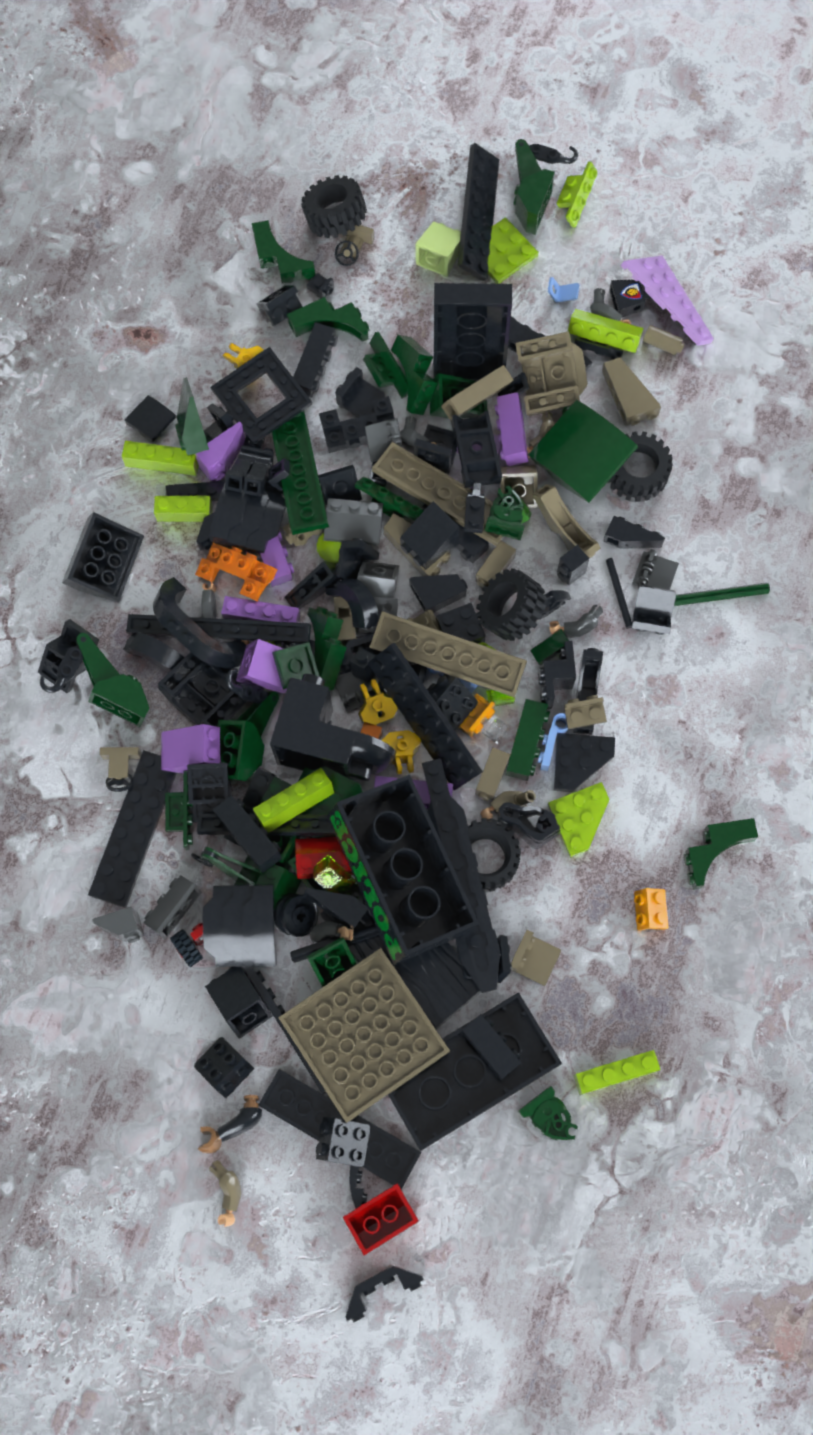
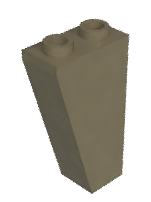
(478, 392)
(629, 393)
(395, 529)

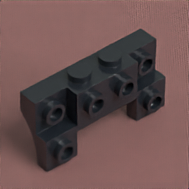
(352, 432)

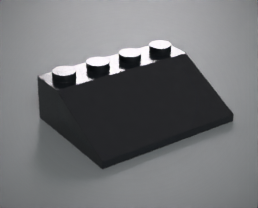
(103, 558)

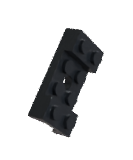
(479, 465)

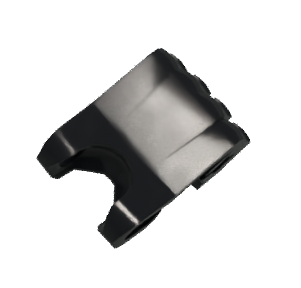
(518, 822)

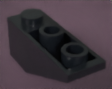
(629, 535)

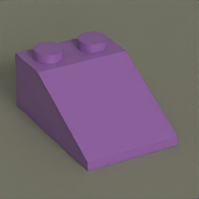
(221, 453)

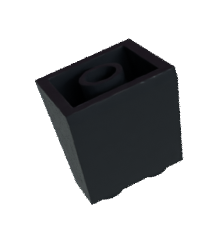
(430, 536)
(238, 1001)

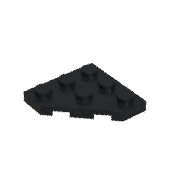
(580, 758)

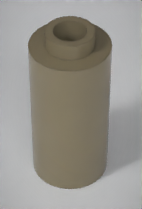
(663, 340)

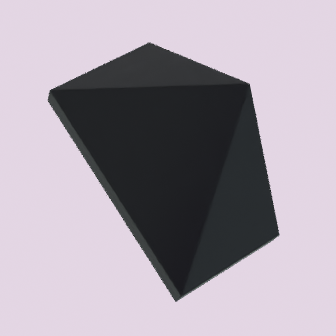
(518, 385)

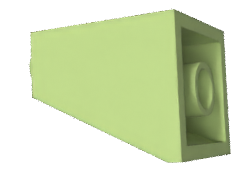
(438, 248)

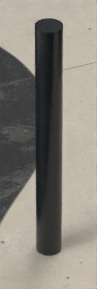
(619, 593)

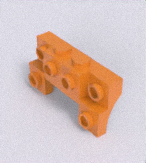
(255, 573)

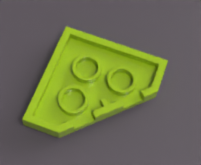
(508, 251)
(580, 816)

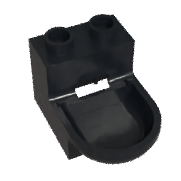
(309, 739)

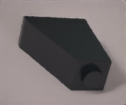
(438, 590)

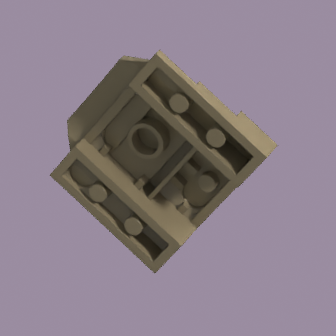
(553, 372)

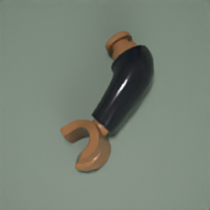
(243, 1122)

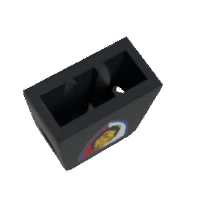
(627, 296)

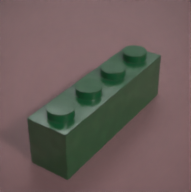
(527, 739)

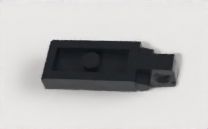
(598, 348)
(474, 510)

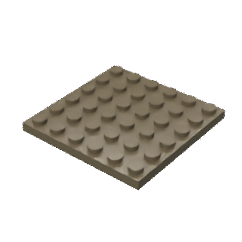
(364, 1035)

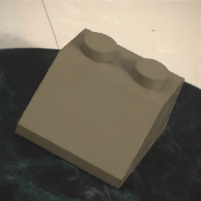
(522, 480)

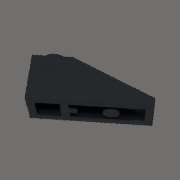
(313, 585)

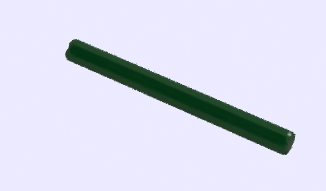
(721, 594)

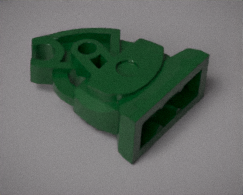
(506, 517)
(546, 1115)

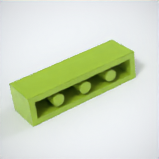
(605, 330)
(159, 458)
(294, 800)
(616, 1072)

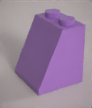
(259, 666)
(189, 746)

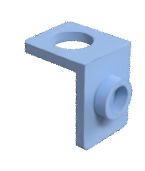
(564, 292)

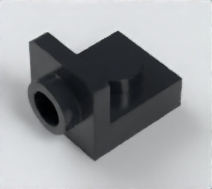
(321, 286)
(278, 472)

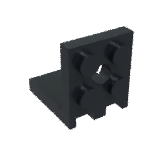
(436, 455)

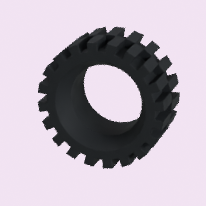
(339, 218)
(649, 485)
(522, 614)
(509, 845)

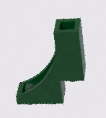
(272, 254)
(344, 319)
(416, 364)
(328, 650)
(719, 838)

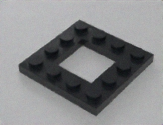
(264, 363)

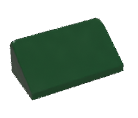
(549, 647)

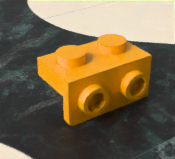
(474, 721)
(651, 909)

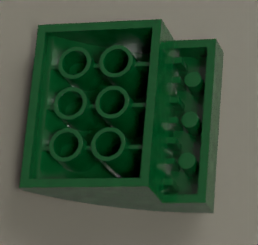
(582, 451)

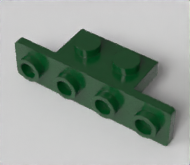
(384, 366)
(391, 502)
(178, 813)

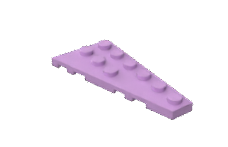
(669, 294)

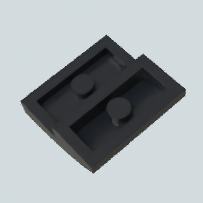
(150, 418)

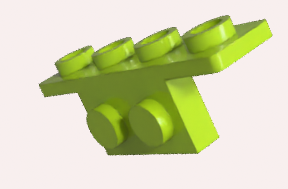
(575, 193)

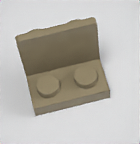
(535, 958)

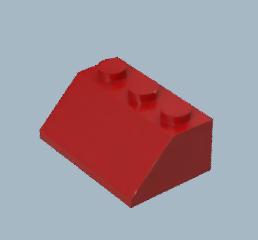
(313, 850)
(380, 1219)

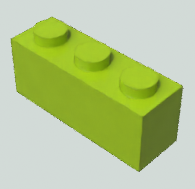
(182, 508)

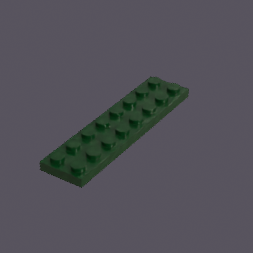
(302, 485)

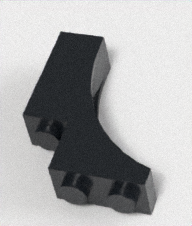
(588, 680)

